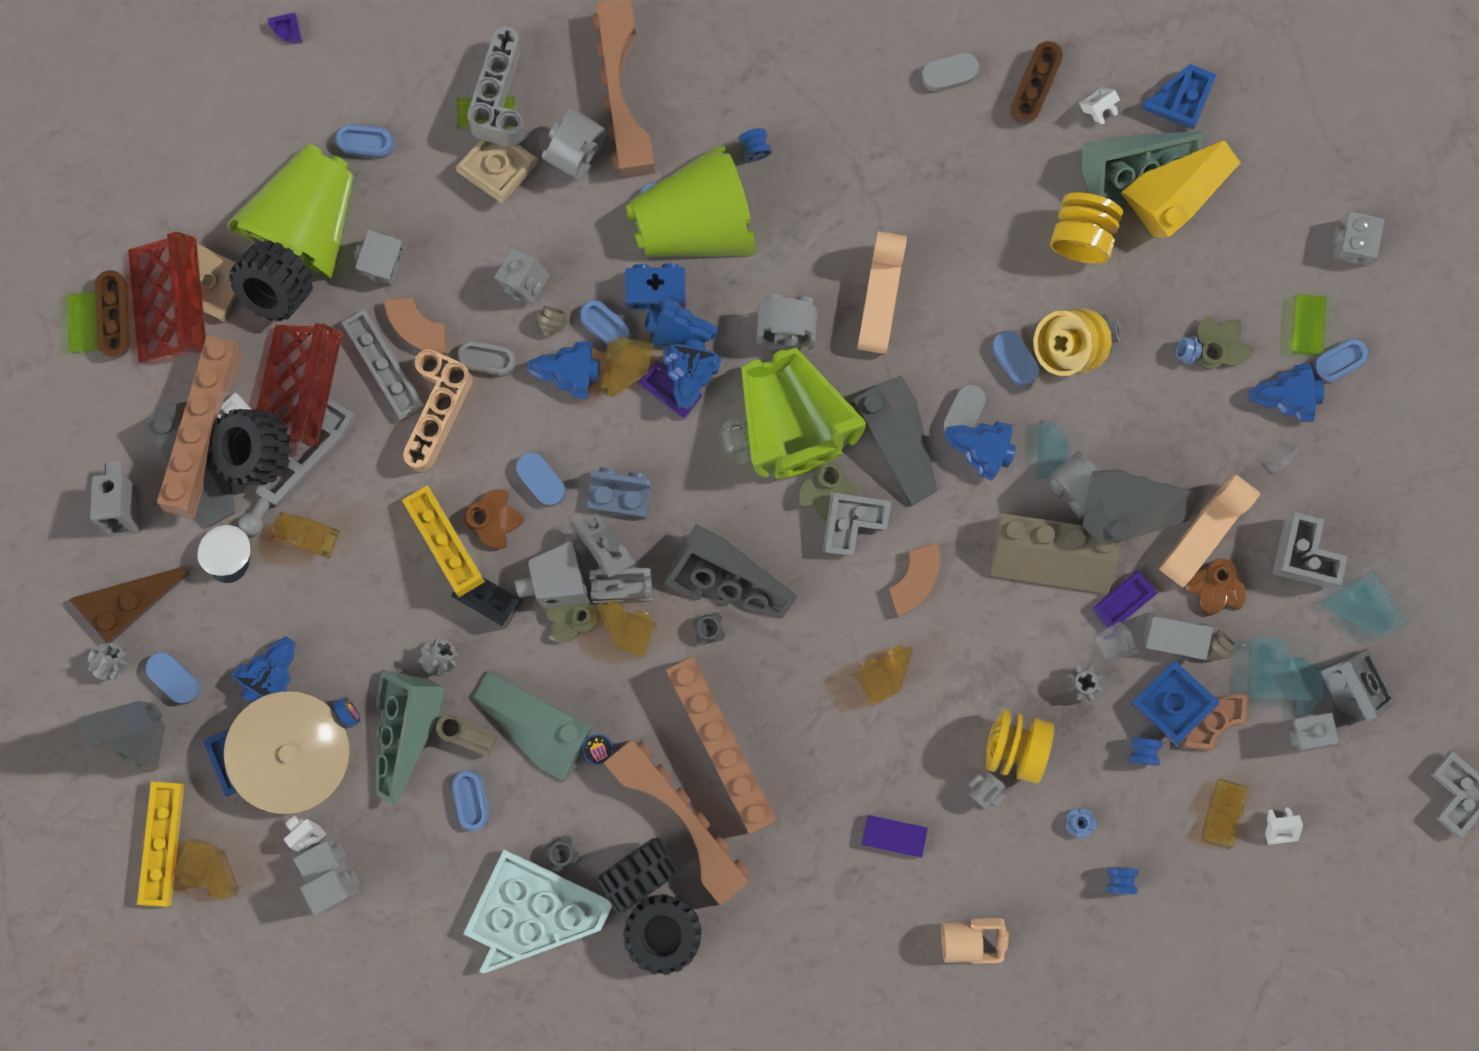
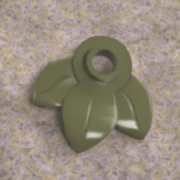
(1223, 341)
(818, 491)
(567, 622)

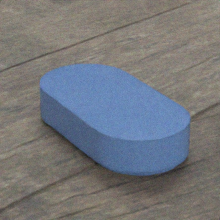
(365, 141)
(603, 322)
(1015, 358)
(1340, 361)
(540, 479)
(172, 678)
(470, 800)

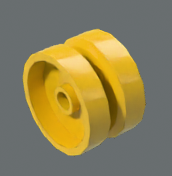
(1072, 341)

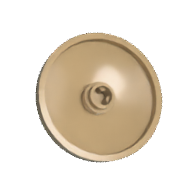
(286, 752)

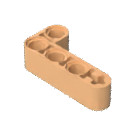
(881, 292)
(431, 414)
(1208, 529)

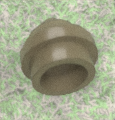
(551, 320)
(1220, 646)

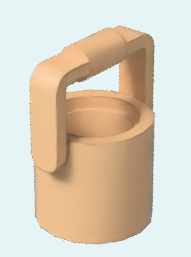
(964, 941)

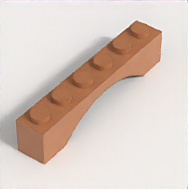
(618, 32)
(187, 464)
(721, 745)
(718, 871)

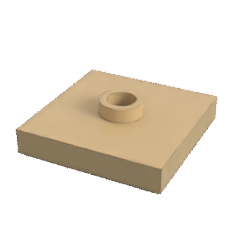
(497, 168)
(215, 283)

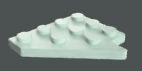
(531, 911)

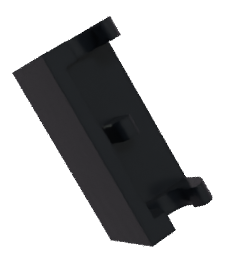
(491, 602)

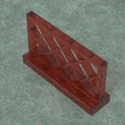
(185, 295)
(313, 385)

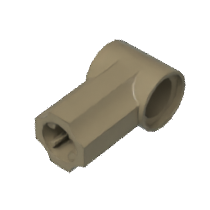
(470, 734)

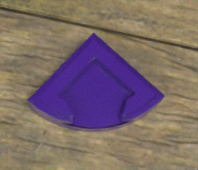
(286, 27)

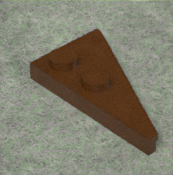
(119, 606)

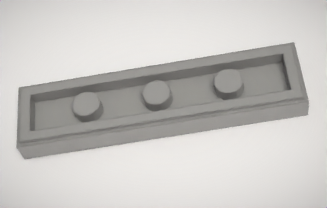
(383, 364)

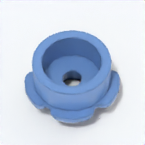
(1188, 349)
(1084, 815)

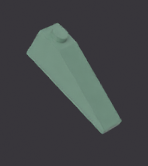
(1117, 161)
(407, 717)
(539, 729)

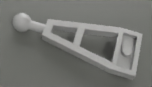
(336, 422)

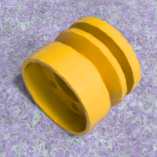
(1086, 228)
(1019, 746)

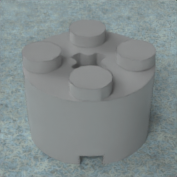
(574, 143)
(787, 323)
(1073, 481)

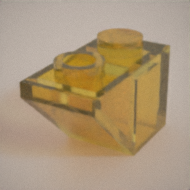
(627, 364)
(304, 534)
(627, 630)
(885, 677)
(207, 867)

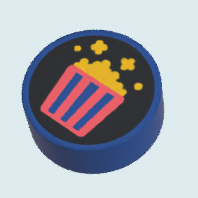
(347, 712)
(598, 749)

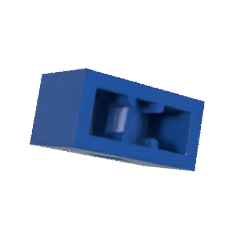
(642, 278)

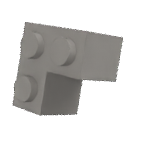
(1300, 557)
(326, 877)

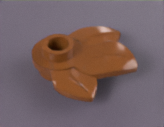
(497, 521)
(1216, 592)

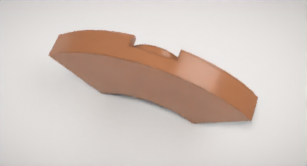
(414, 327)
(918, 581)
(1230, 712)

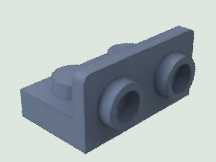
(619, 493)

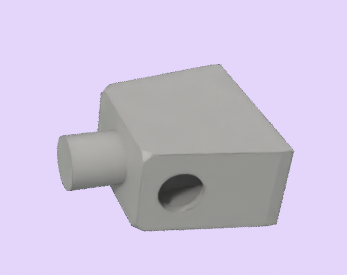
(114, 502)
(555, 578)

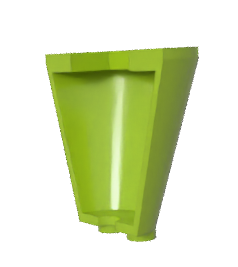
(301, 209)
(695, 211)
(795, 416)

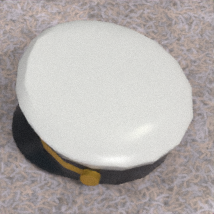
(225, 553)

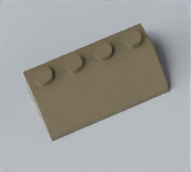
(1052, 554)

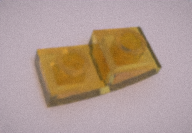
(1224, 813)

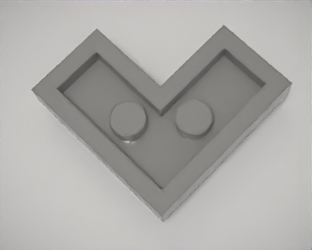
(846, 515)
(1463, 782)

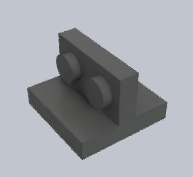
(1358, 688)

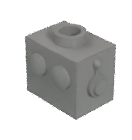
(1358, 238)
(379, 257)
(522, 276)
(1313, 732)

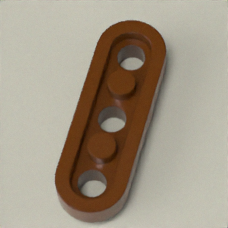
(1037, 71)
(106, 304)

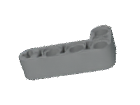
(498, 84)

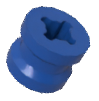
(755, 144)
(1145, 751)
(1122, 880)

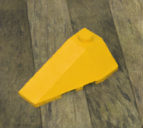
(1177, 190)

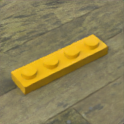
(443, 541)
(160, 844)

